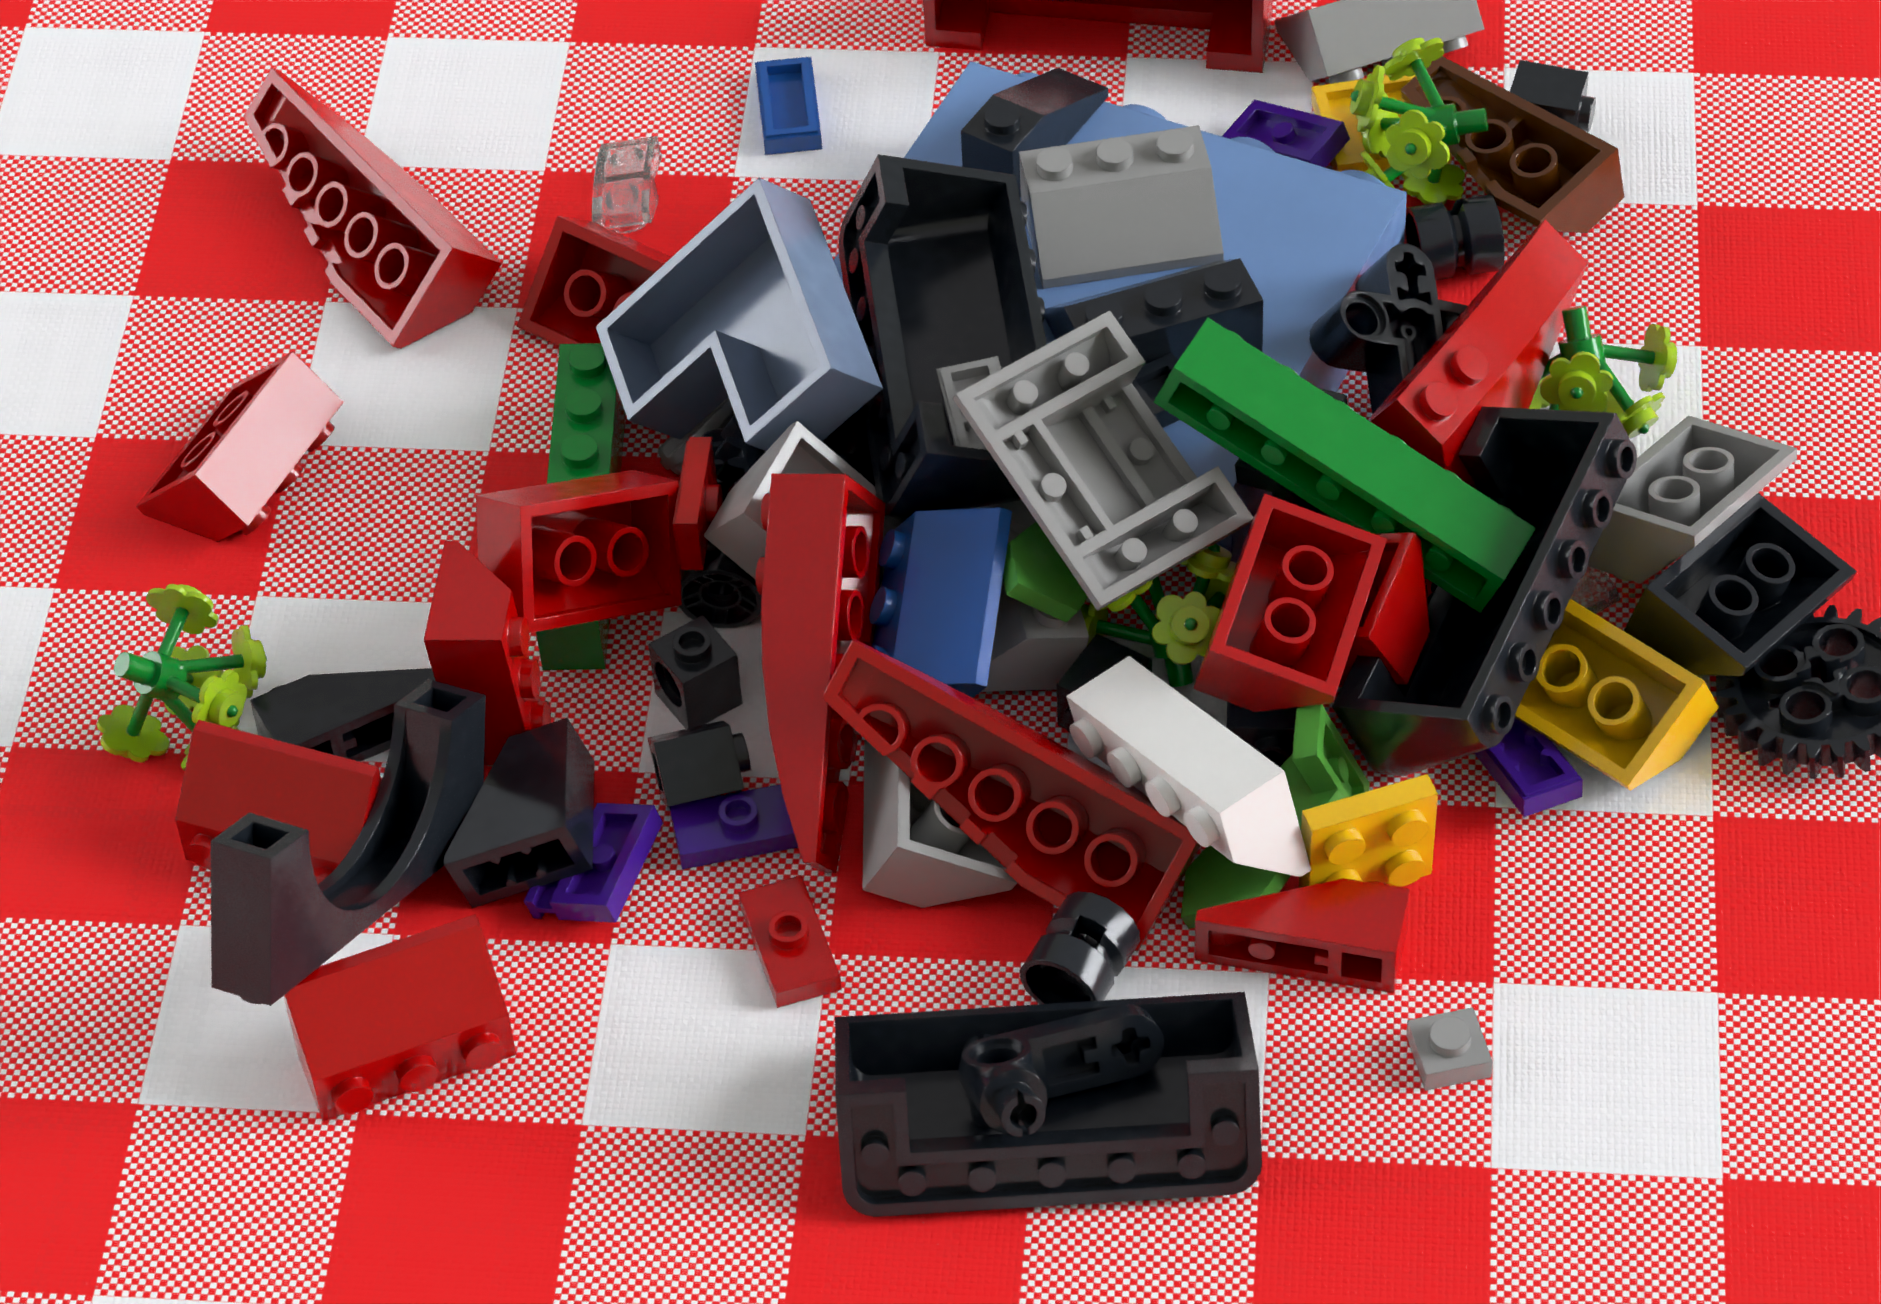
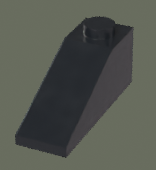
(1029, 117)
(337, 711)

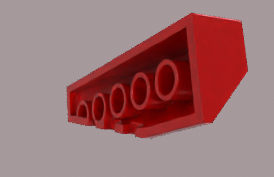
(379, 229)
(1488, 353)
(814, 602)
(1015, 792)

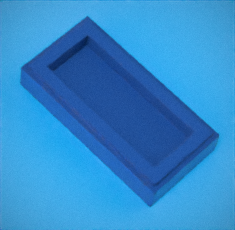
(788, 105)

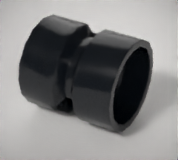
(1463, 237)
(1081, 951)

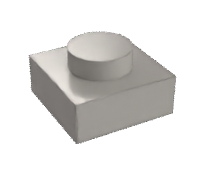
(1449, 1048)

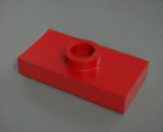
(696, 503)
(789, 941)

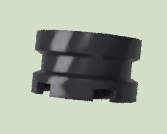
(720, 592)

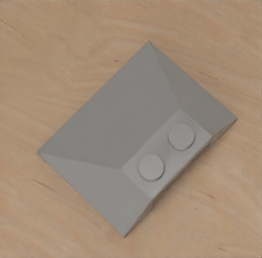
(1098, 462)

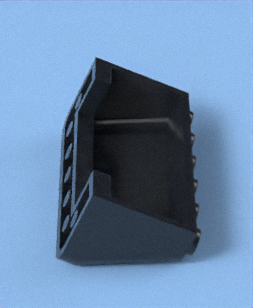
(936, 282)
(1463, 694)
(1156, 1136)

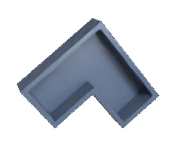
(744, 317)

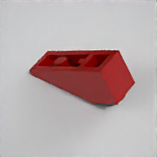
(1317, 932)

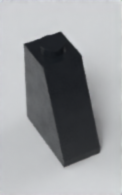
(528, 817)

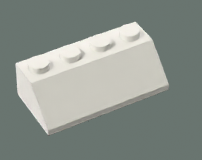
(1189, 767)

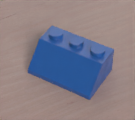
(943, 593)

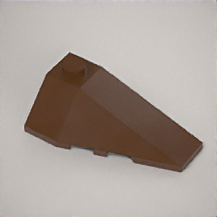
(1528, 155)

